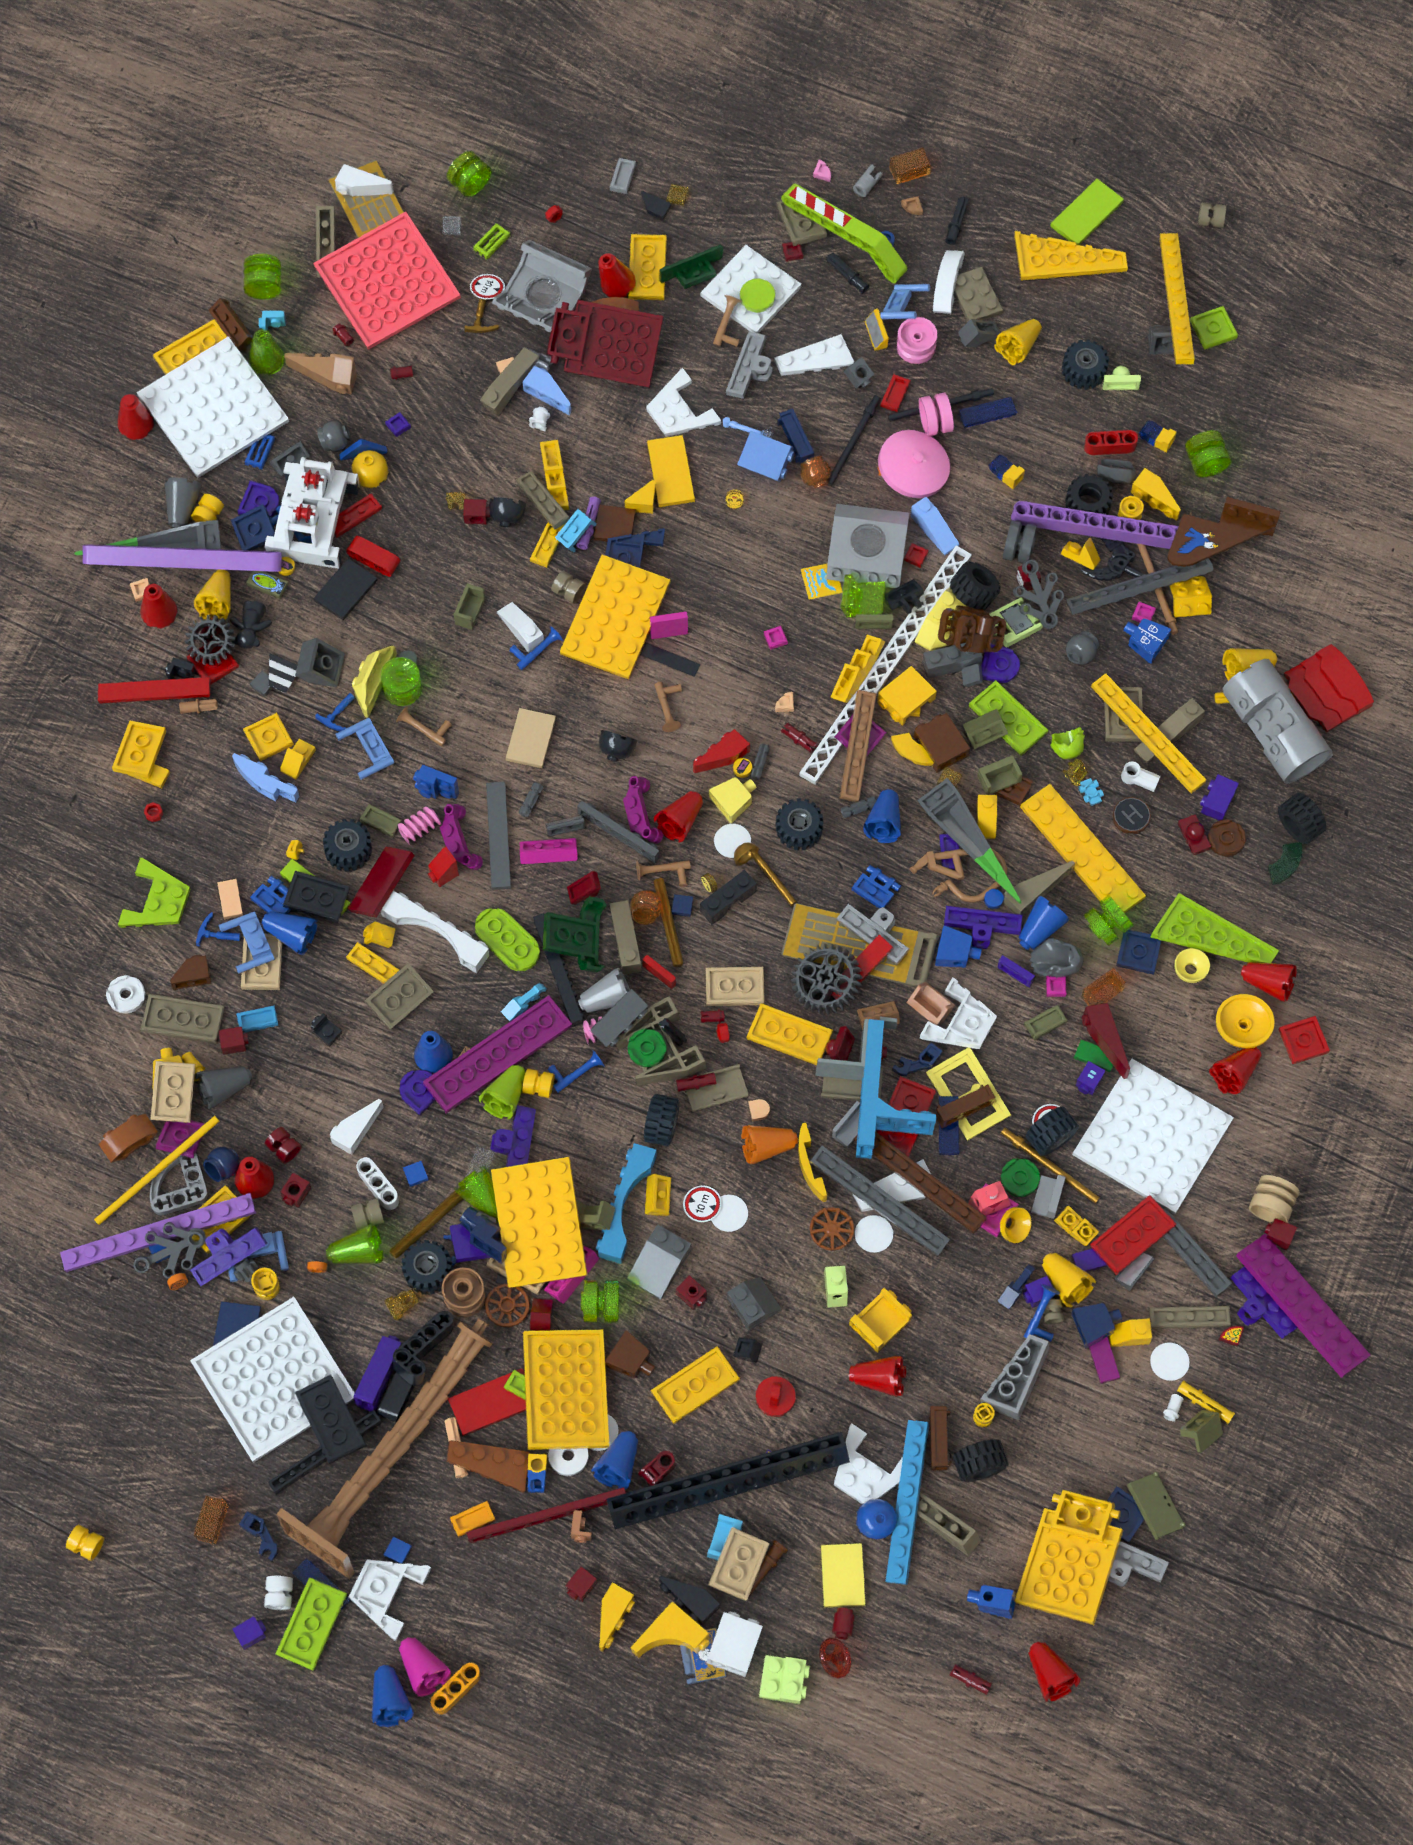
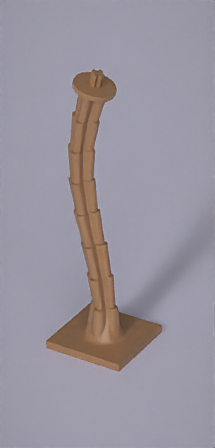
(328, 1527)

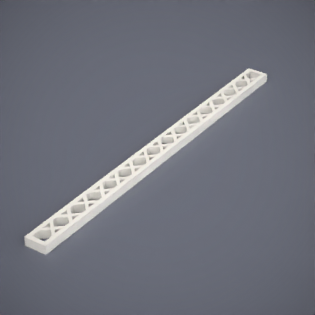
(892, 663)

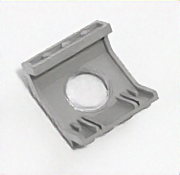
(542, 284)
(867, 545)

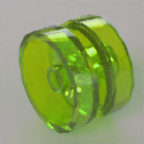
(469, 173)

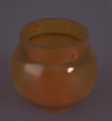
(815, 472)
(645, 907)

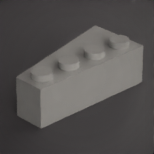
(1014, 1385)

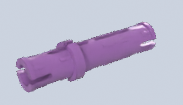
(591, 512)

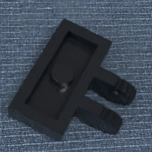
(903, 594)

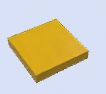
(268, 737)

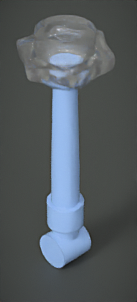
(735, 425)

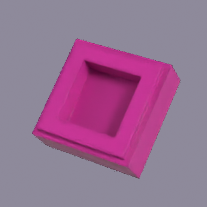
(1143, 611)
(775, 637)
(1055, 986)

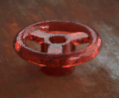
(837, 1657)

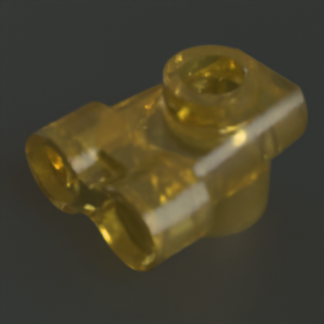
(397, 1304)

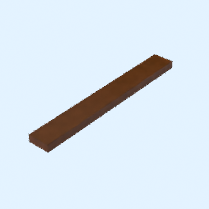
(927, 1184)

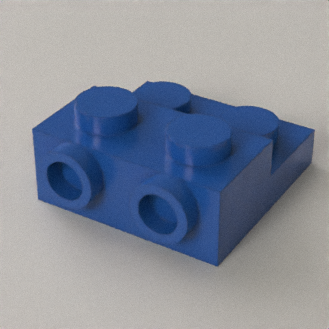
(432, 782)

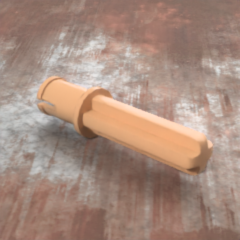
(453, 1434)

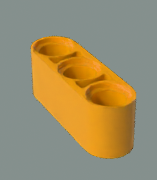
(458, 1678)

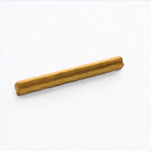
(668, 923)
(429, 1221)

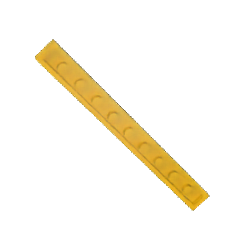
(1176, 299)

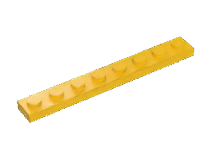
(1148, 733)

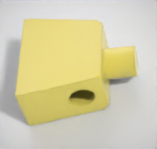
(732, 797)

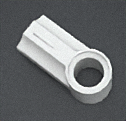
(1141, 778)

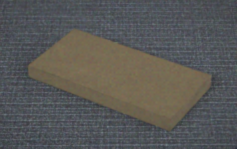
(182, 1018)

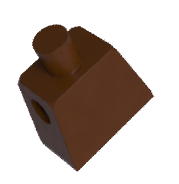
(630, 1357)

